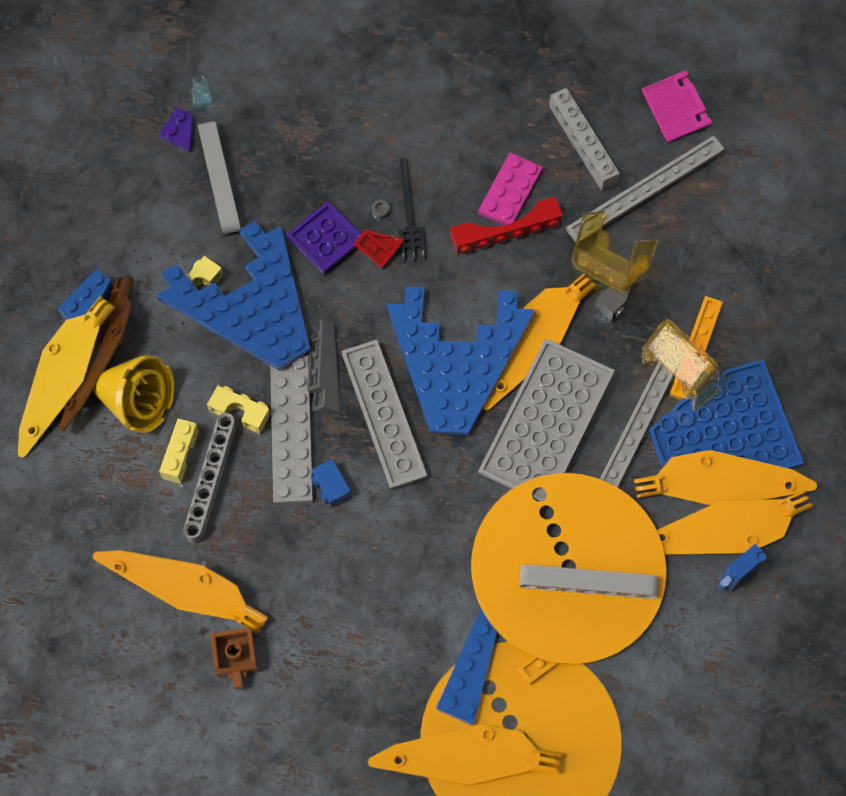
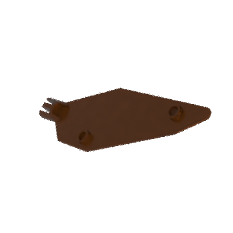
(107, 341)

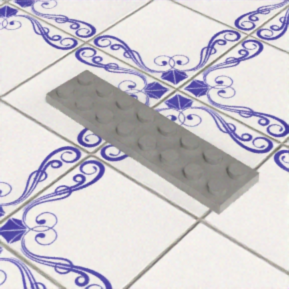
(384, 415)
(291, 433)

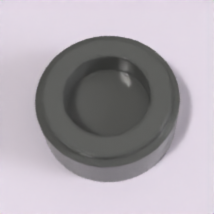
(380, 209)

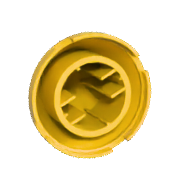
(137, 392)

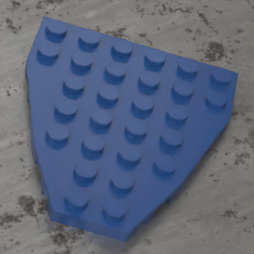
(737, 421)

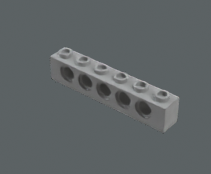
(584, 139)

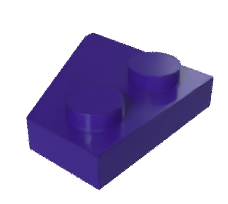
(178, 129)

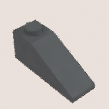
(612, 302)

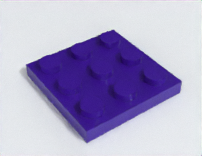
(324, 237)

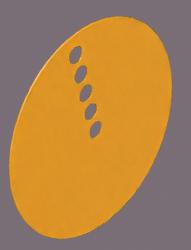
(602, 533)
(559, 713)

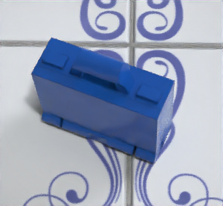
(742, 568)

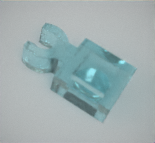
(201, 94)

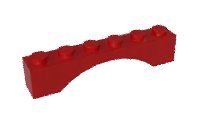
(470, 236)

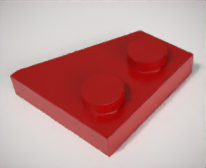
(377, 246)

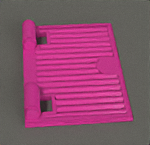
(676, 106)

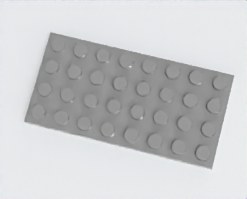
(546, 417)

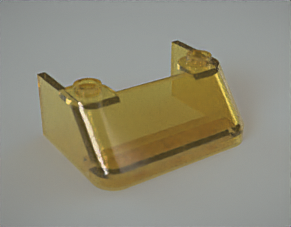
(605, 266)
(685, 361)

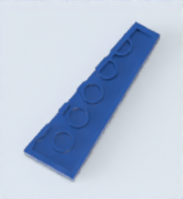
(467, 679)

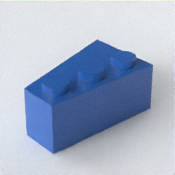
(86, 295)

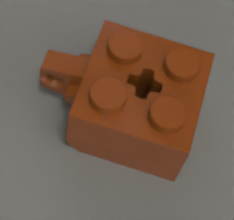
(234, 666)

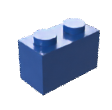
(331, 483)

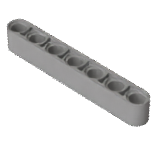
(219, 178)
(210, 487)
(588, 581)

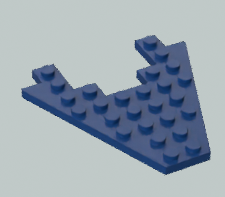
(257, 317)
(456, 376)

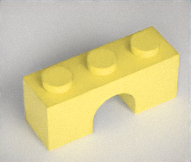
(205, 272)
(225, 400)
(181, 441)

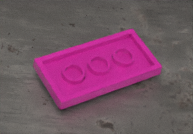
(510, 190)

